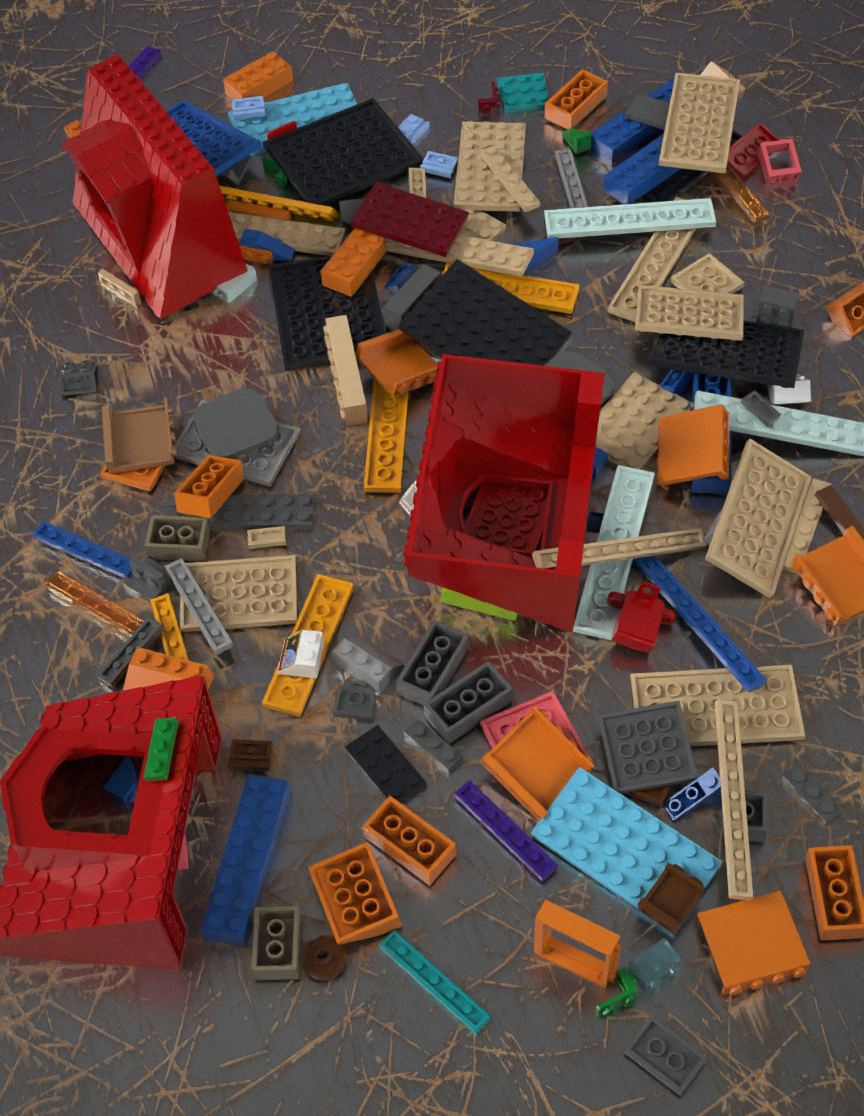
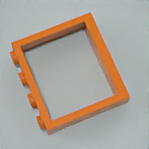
(582, 930)

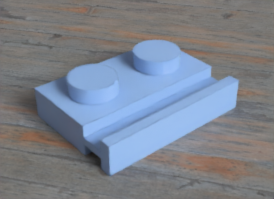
(248, 107)
(413, 127)
(439, 164)

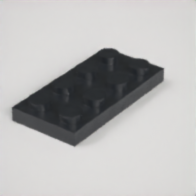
(385, 765)

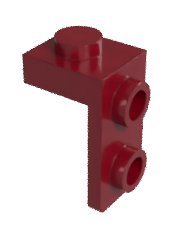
(489, 106)

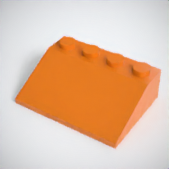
(154, 668)
(354, 895)

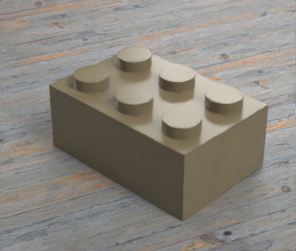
(177, 538)
(276, 943)

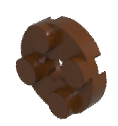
(323, 970)

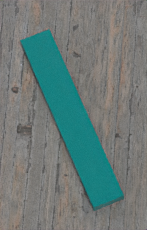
(435, 981)

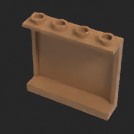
(138, 437)

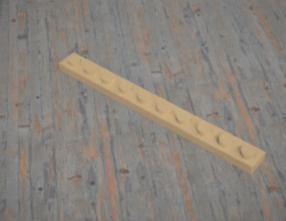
(628, 548)
(733, 801)

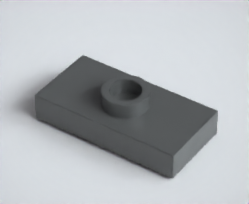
(760, 408)

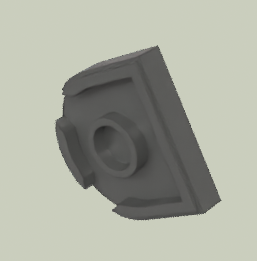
(355, 701)

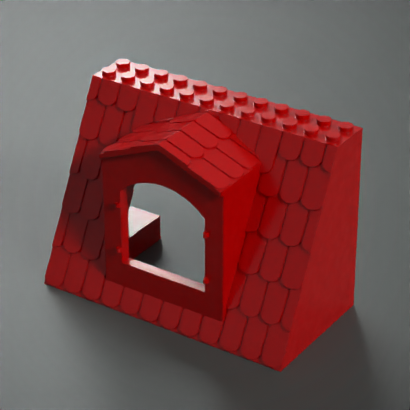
(150, 193)
(515, 429)
(96, 891)

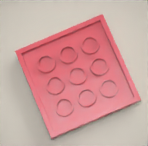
(500, 724)

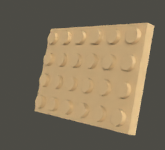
(690, 312)
(632, 419)
(246, 592)

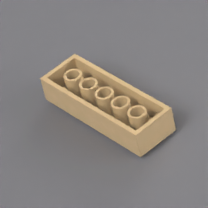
(345, 371)

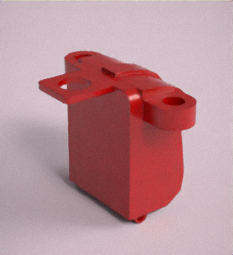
(639, 617)

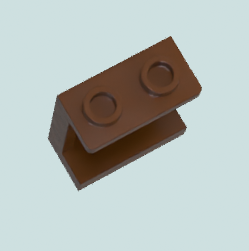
(672, 898)

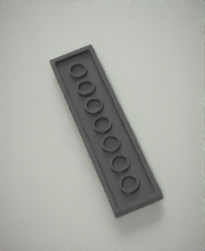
(257, 512)

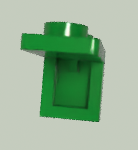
(578, 141)
(270, 165)
(628, 984)

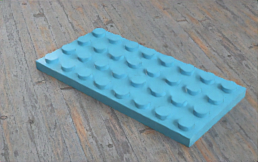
(298, 108)
(617, 839)

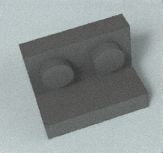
(147, 579)

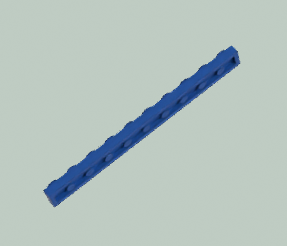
(701, 623)

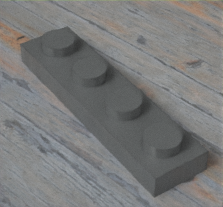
(119, 663)

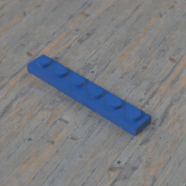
(83, 549)

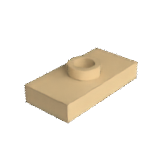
(266, 537)

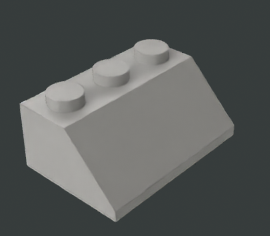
(366, 662)

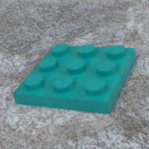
(523, 92)

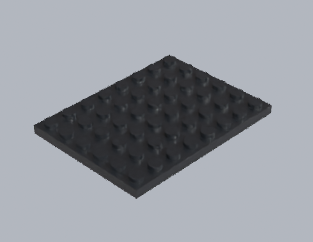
(343, 153)
(305, 303)
(482, 320)
(764, 355)

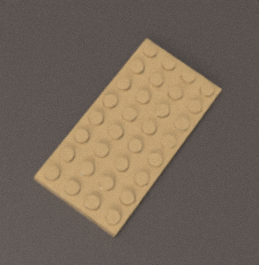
(699, 123)
(475, 182)
(758, 518)
(764, 714)

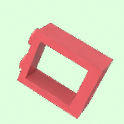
(781, 175)

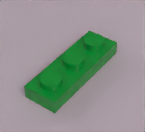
(161, 749)

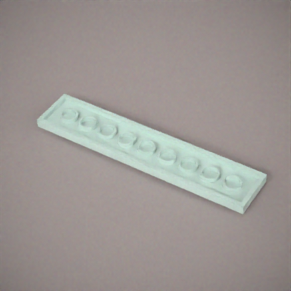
(629, 218)
(792, 426)
(620, 521)

